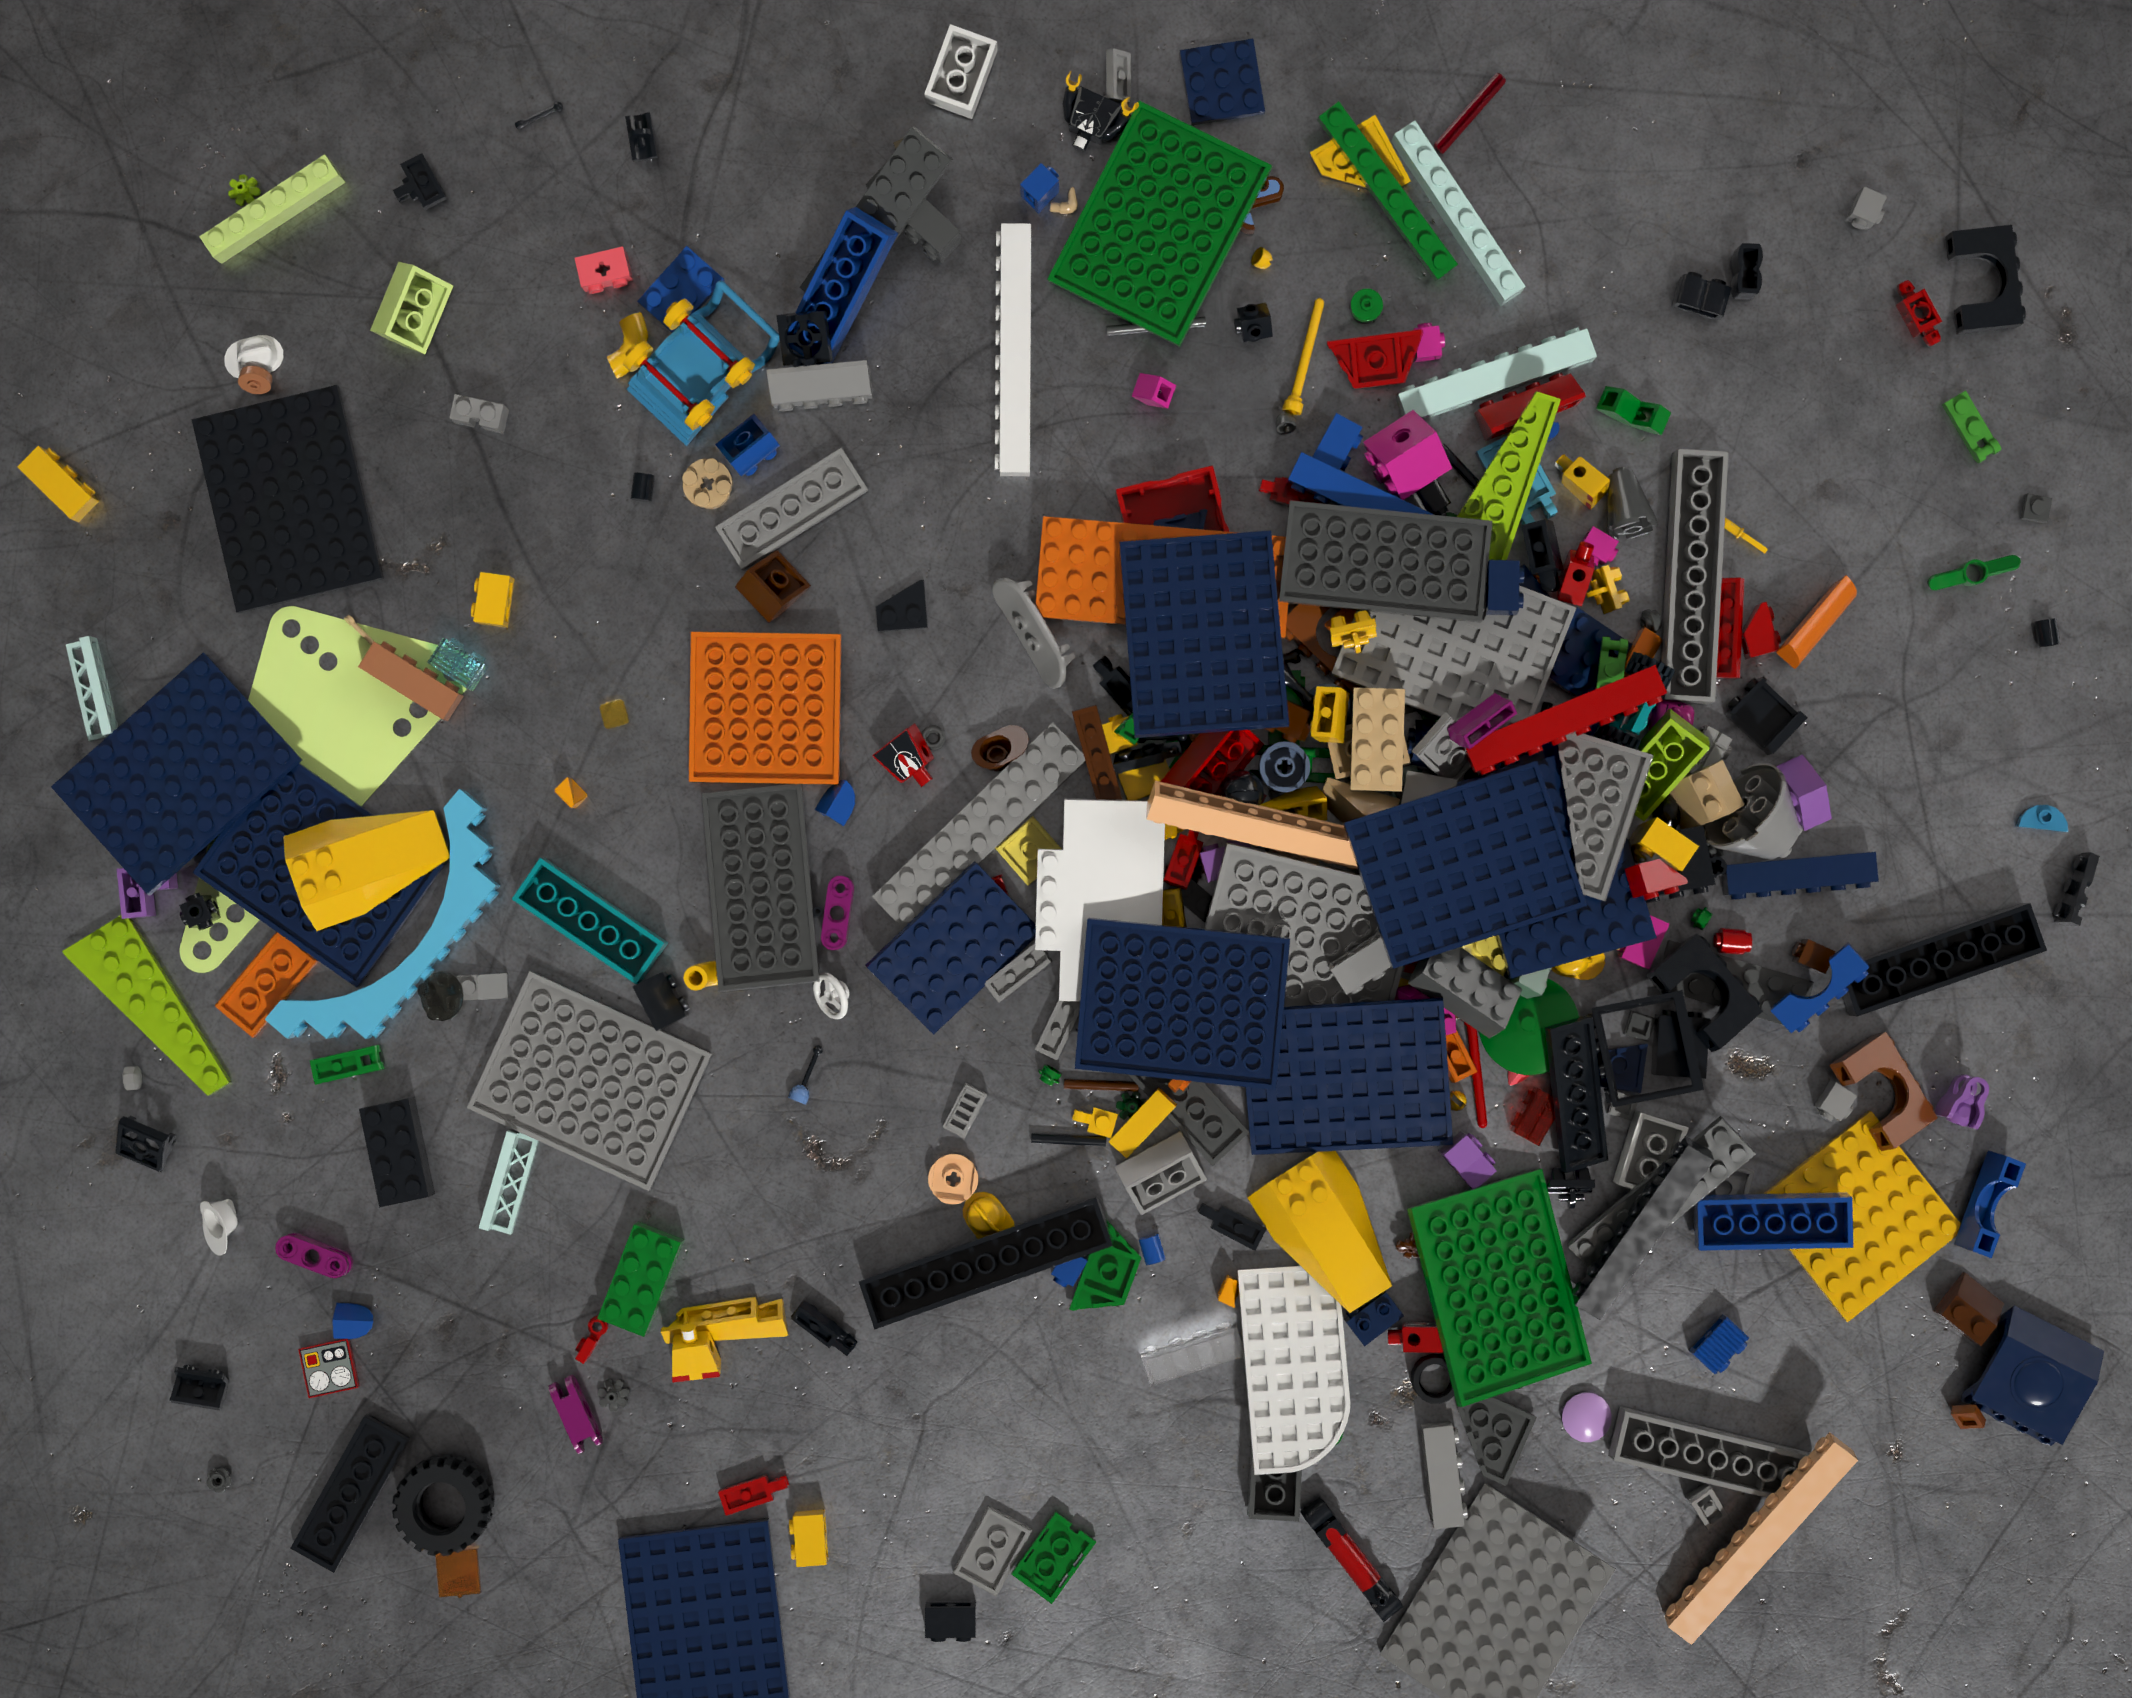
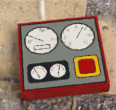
(328, 1367)

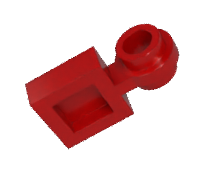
(587, 1345)

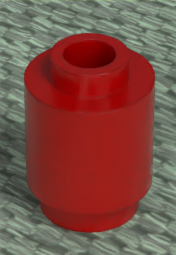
(1732, 941)

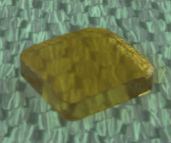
(614, 714)

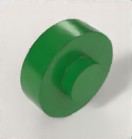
(1366, 305)

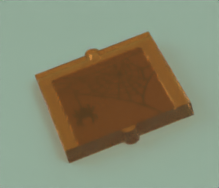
(458, 1573)

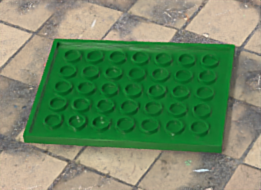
(1159, 223)
(1499, 1287)

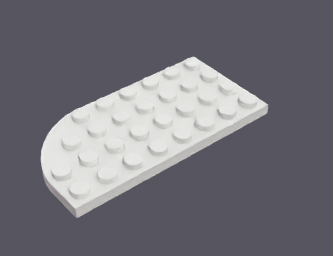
(1292, 1368)

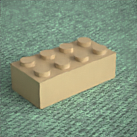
(1377, 739)

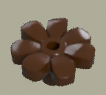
(1408, 1247)

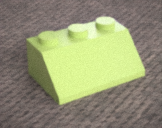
(411, 307)

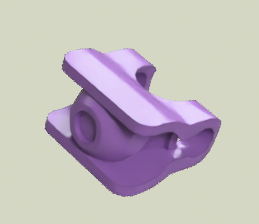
(1962, 1105)

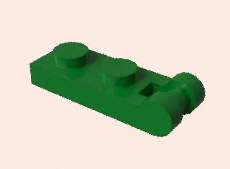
(345, 1064)

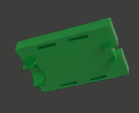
(1053, 1557)

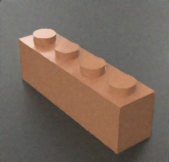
(410, 680)

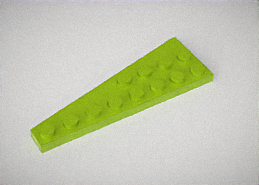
(1510, 475)
(134, 981)

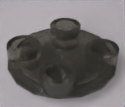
(441, 996)

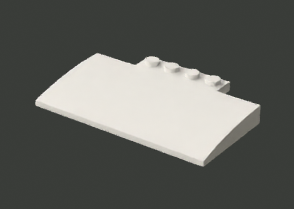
(1105, 871)

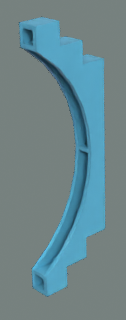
(464, 896)

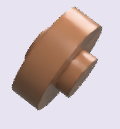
(255, 380)

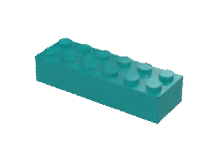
(589, 920)

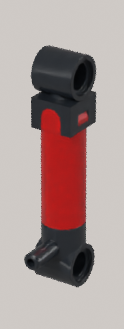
(1351, 1558)

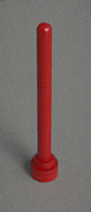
(1477, 1077)

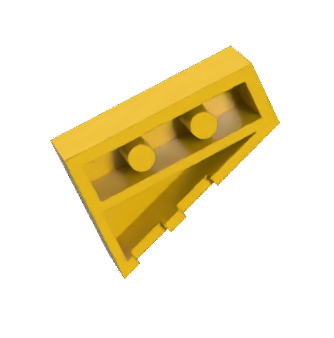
(1660, 841)

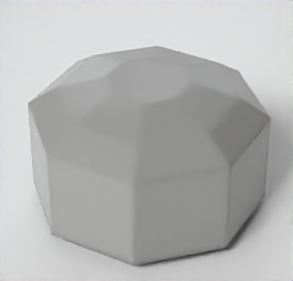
(132, 1078)

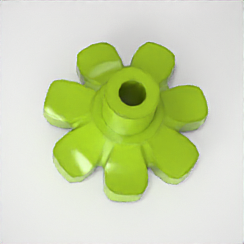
(244, 190)

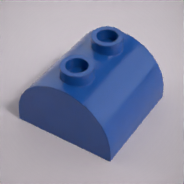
(748, 446)

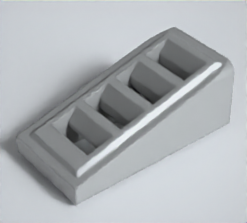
(974, 1092)

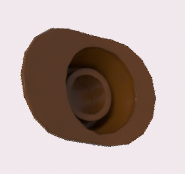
(1000, 747)

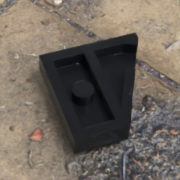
(904, 610)

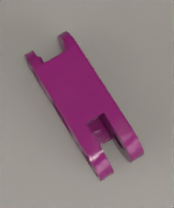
(841, 926)
(301, 1255)
(575, 1413)

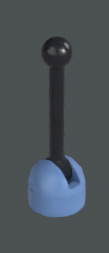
(800, 1092)

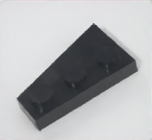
(2074, 889)

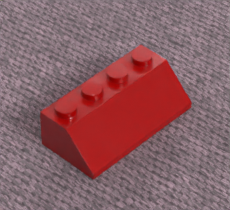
(1501, 416)
(1212, 759)

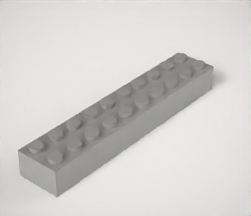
(1694, 573)
(981, 824)

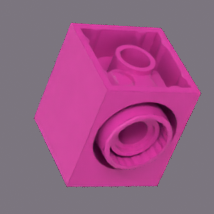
(1406, 455)

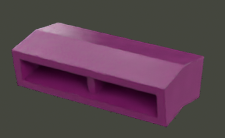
(1481, 721)

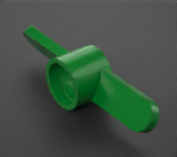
(1986, 569)

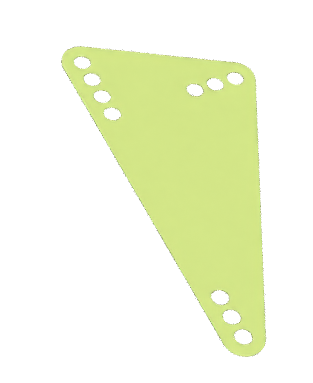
(331, 719)

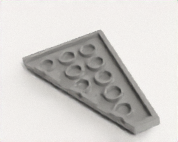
(1601, 797)

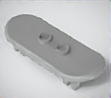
(1032, 630)

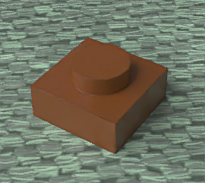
(1968, 1416)

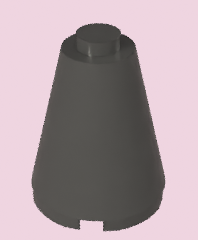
(1628, 506)

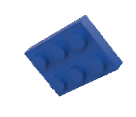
(684, 278)

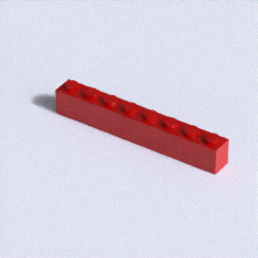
(1566, 718)

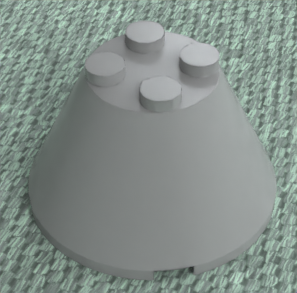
(1767, 821)

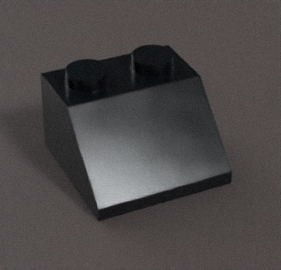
(661, 1000)

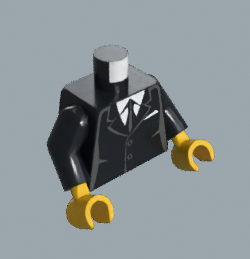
(1093, 115)

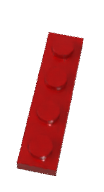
(1730, 628)

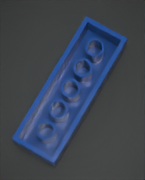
(844, 277)
(1774, 1221)

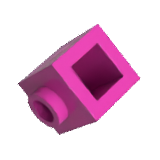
(1431, 343)
(1153, 390)
(1603, 544)

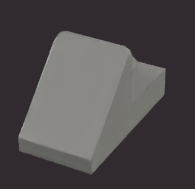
(484, 986)
(1706, 1505)

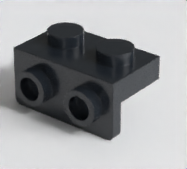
(199, 1387)

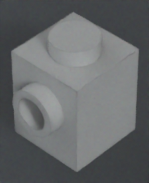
(1866, 209)
(1835, 1102)

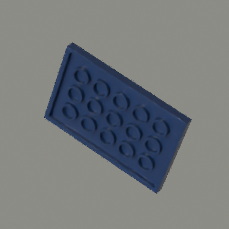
(953, 948)

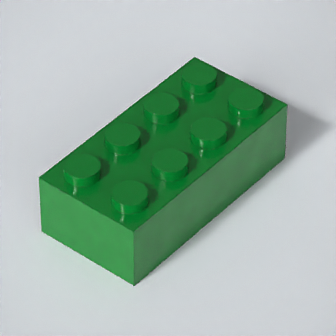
(640, 1279)

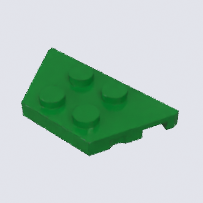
(1107, 1275)

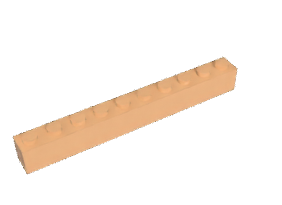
(1250, 824)
(1760, 1537)

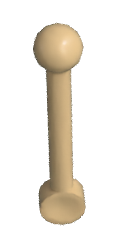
(350, 621)

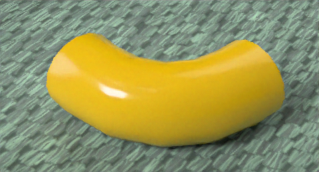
(634, 332)
(701, 975)

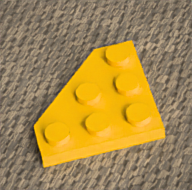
(1333, 164)

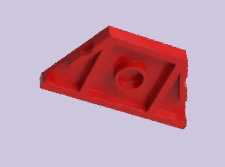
(1377, 358)

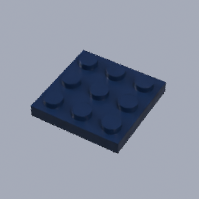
(1222, 82)
(1579, 655)

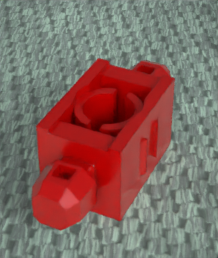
(1924, 303)

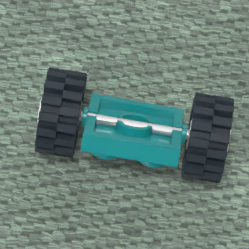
(1635, 722)

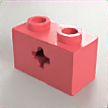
(591, 266)

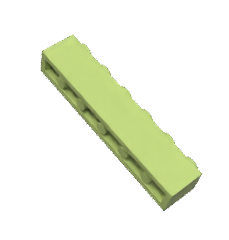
(272, 209)

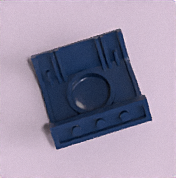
(2037, 1378)

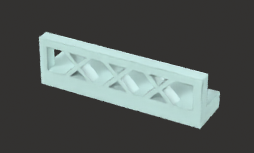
(98, 687)
(499, 1181)

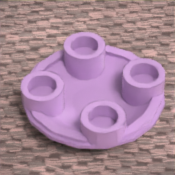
(1586, 1417)

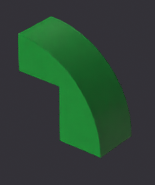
(1631, 411)

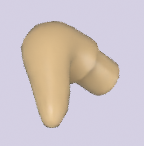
(1066, 207)

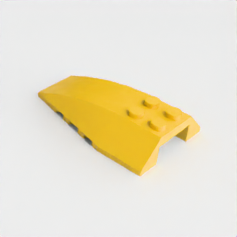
(360, 862)
(1325, 1228)

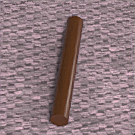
(1101, 1085)

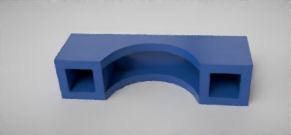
(1795, 1010)
(1978, 1228)

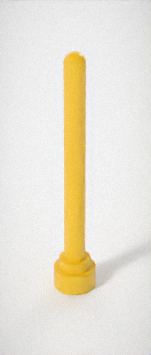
(1293, 403)

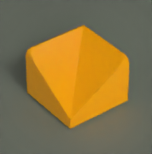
(570, 792)
(1228, 1291)

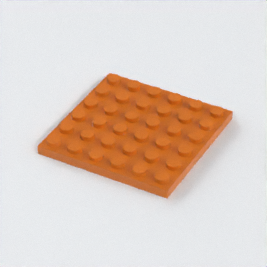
(765, 708)

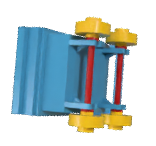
(693, 366)

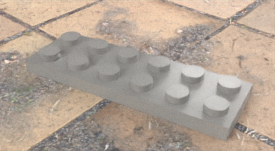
(791, 508)

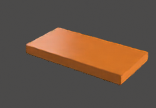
(265, 982)

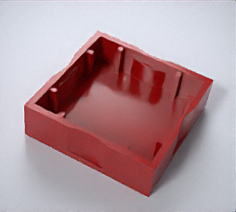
(1173, 496)

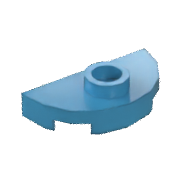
(2043, 818)

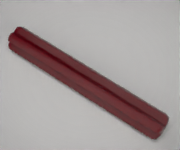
(1469, 113)

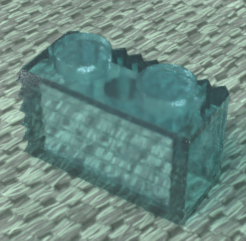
(458, 664)

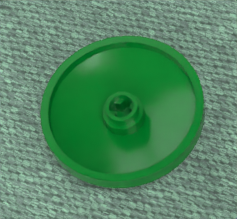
(1523, 1043)

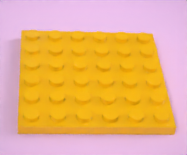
(1895, 1217)

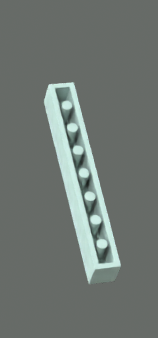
(1457, 213)
(1499, 375)

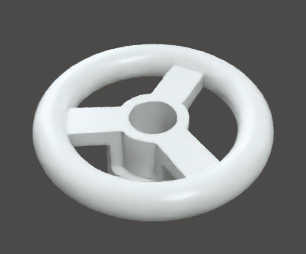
(835, 993)

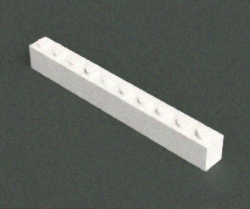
(1015, 349)

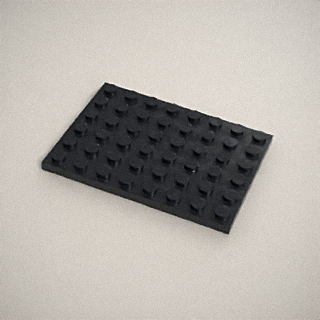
(287, 499)

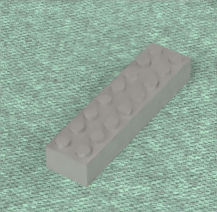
(1701, 1453)

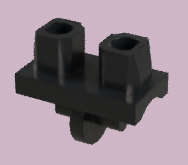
(641, 137)
(1567, 1188)

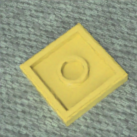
(1022, 848)

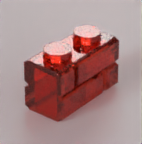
(1534, 1117)

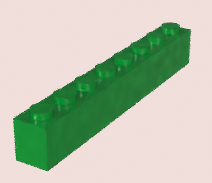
(1387, 191)

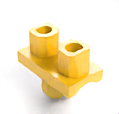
(1605, 590)
(1353, 634)

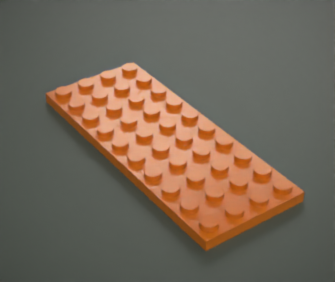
(1084, 573)

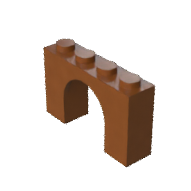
(1302, 630)
(1911, 1107)

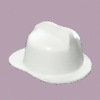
(254, 351)
(218, 1223)

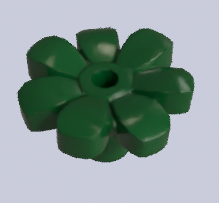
(1127, 1102)

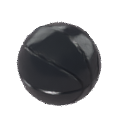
(1242, 787)

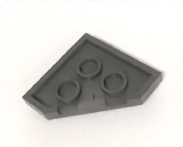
(1496, 1435)

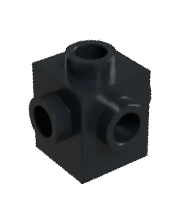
(1253, 322)
(207, 914)

